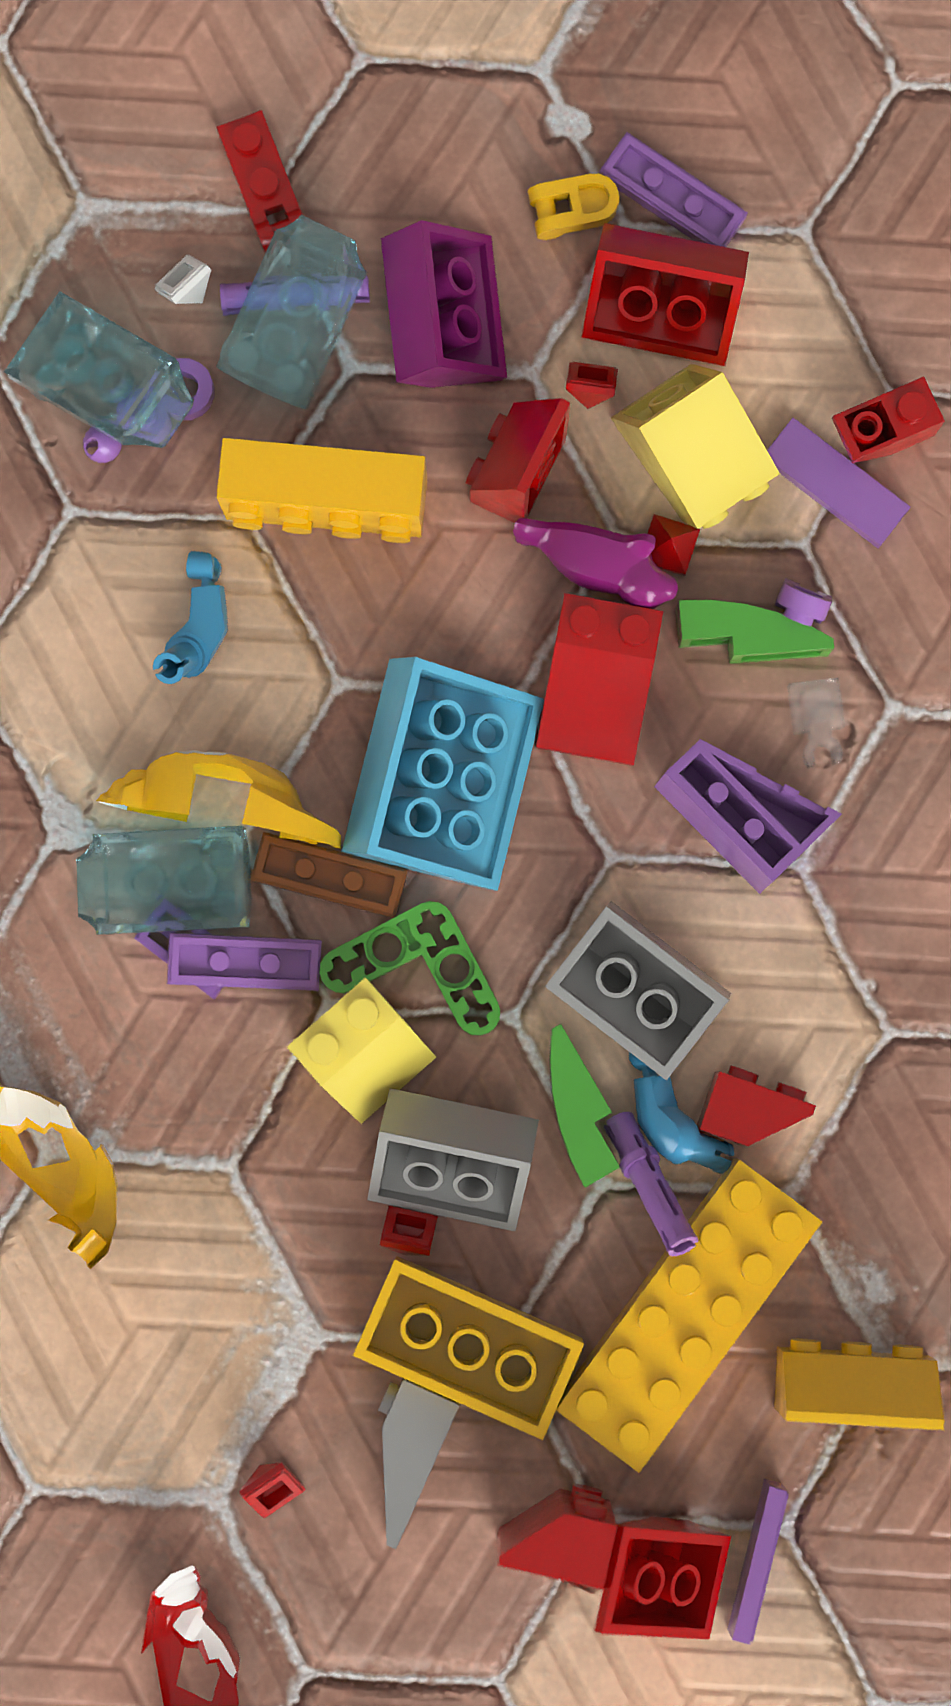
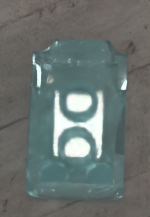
(294, 312)
(102, 375)
(166, 881)

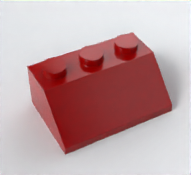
(665, 294)
(562, 1537)

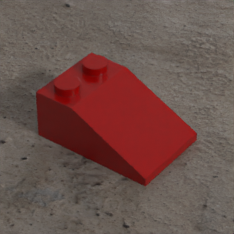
(520, 457)
(599, 679)
(663, 1579)

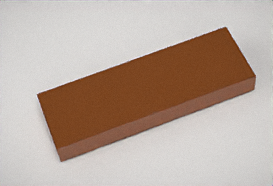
(329, 875)

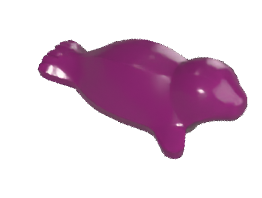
(601, 560)

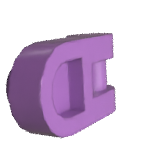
(803, 604)

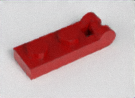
(259, 173)

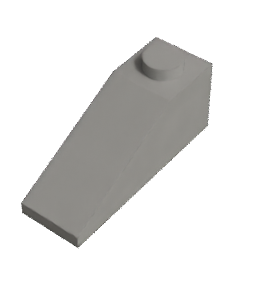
(411, 1442)

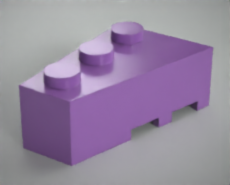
(743, 813)

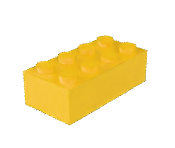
(322, 489)
(469, 1347)

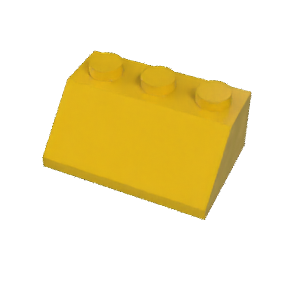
(858, 1385)

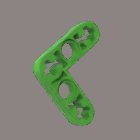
(414, 946)

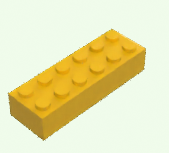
(687, 1315)

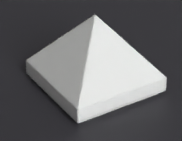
(185, 282)

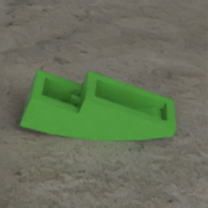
(749, 631)
(577, 1108)

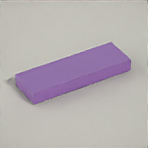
(672, 193)
(836, 483)
(243, 961)
(758, 1561)

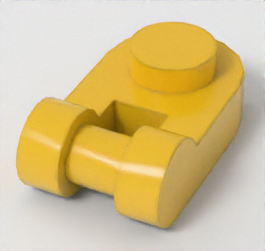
(591, 201)

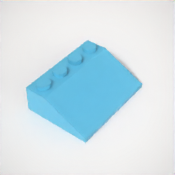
(443, 773)

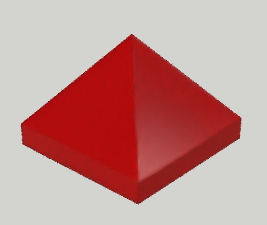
(591, 383)
(673, 544)
(408, 1231)
(271, 1488)

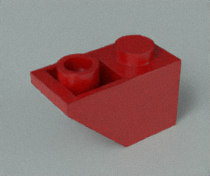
(889, 422)
(749, 1112)

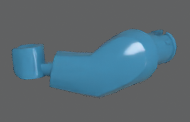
(199, 639)
(669, 1128)

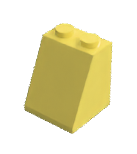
(697, 445)
(361, 1051)

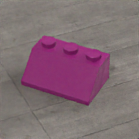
(443, 306)

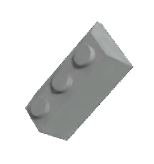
(638, 990)
(452, 1159)

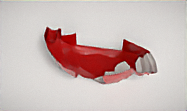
(179, 1621)

